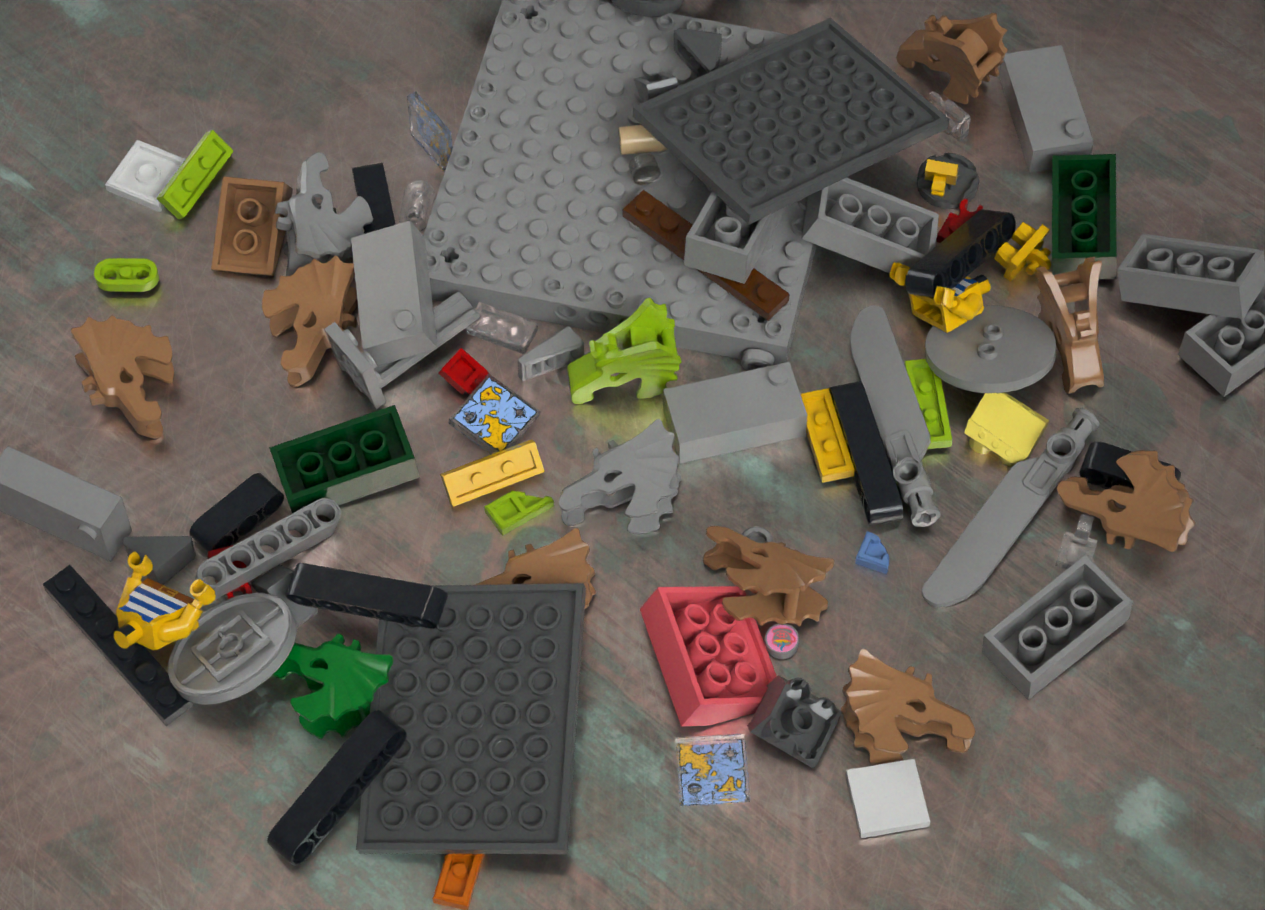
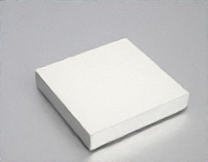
(144, 174)
(887, 798)

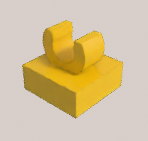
(941, 174)

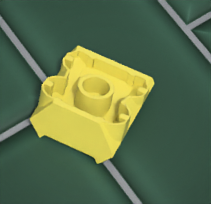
(1005, 428)

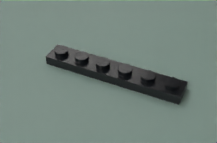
(99, 625)

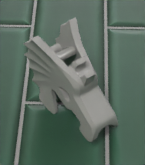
(316, 229)
(635, 470)

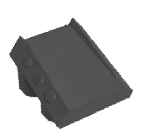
(795, 719)

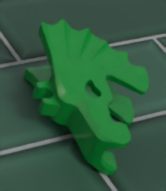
(340, 681)

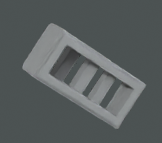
(551, 354)

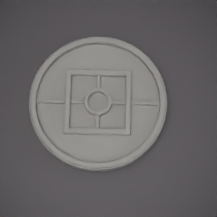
(993, 351)
(233, 648)

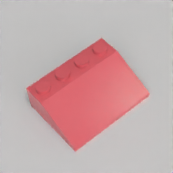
(706, 656)

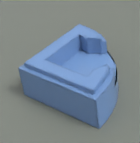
(873, 554)

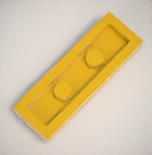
(826, 437)
(492, 472)

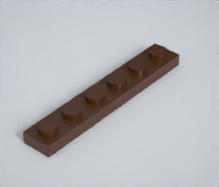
(671, 231)

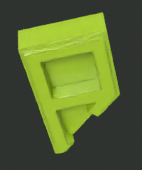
(516, 509)

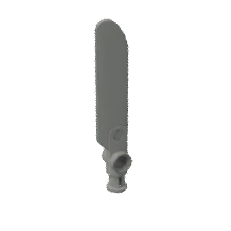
(894, 409)
(1006, 515)

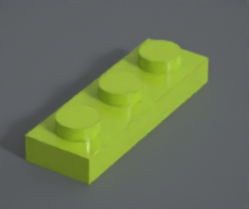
(195, 174)
(931, 401)

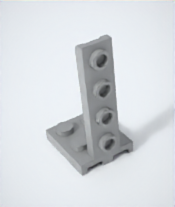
(450, 319)

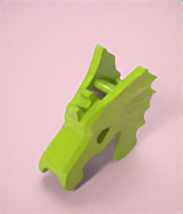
(635, 349)

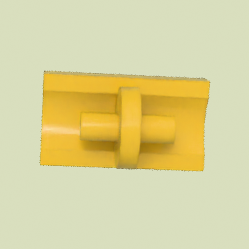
(1031, 242)

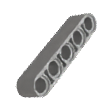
(278, 538)

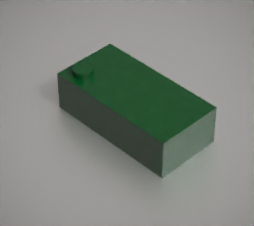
(1084, 212)
(346, 460)

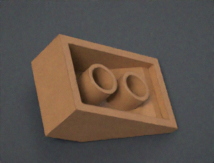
(247, 226)

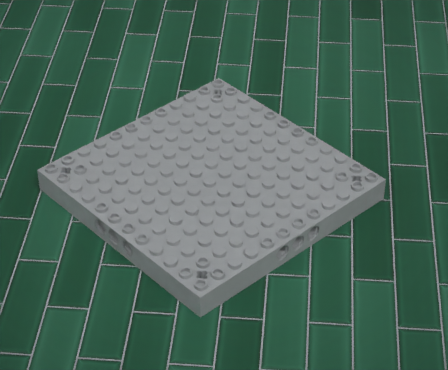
(542, 186)

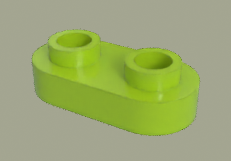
(127, 274)

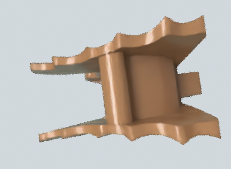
(967, 55)
(310, 303)
(1074, 332)
(115, 360)
(1154, 508)
(552, 564)
(771, 572)
(888, 701)

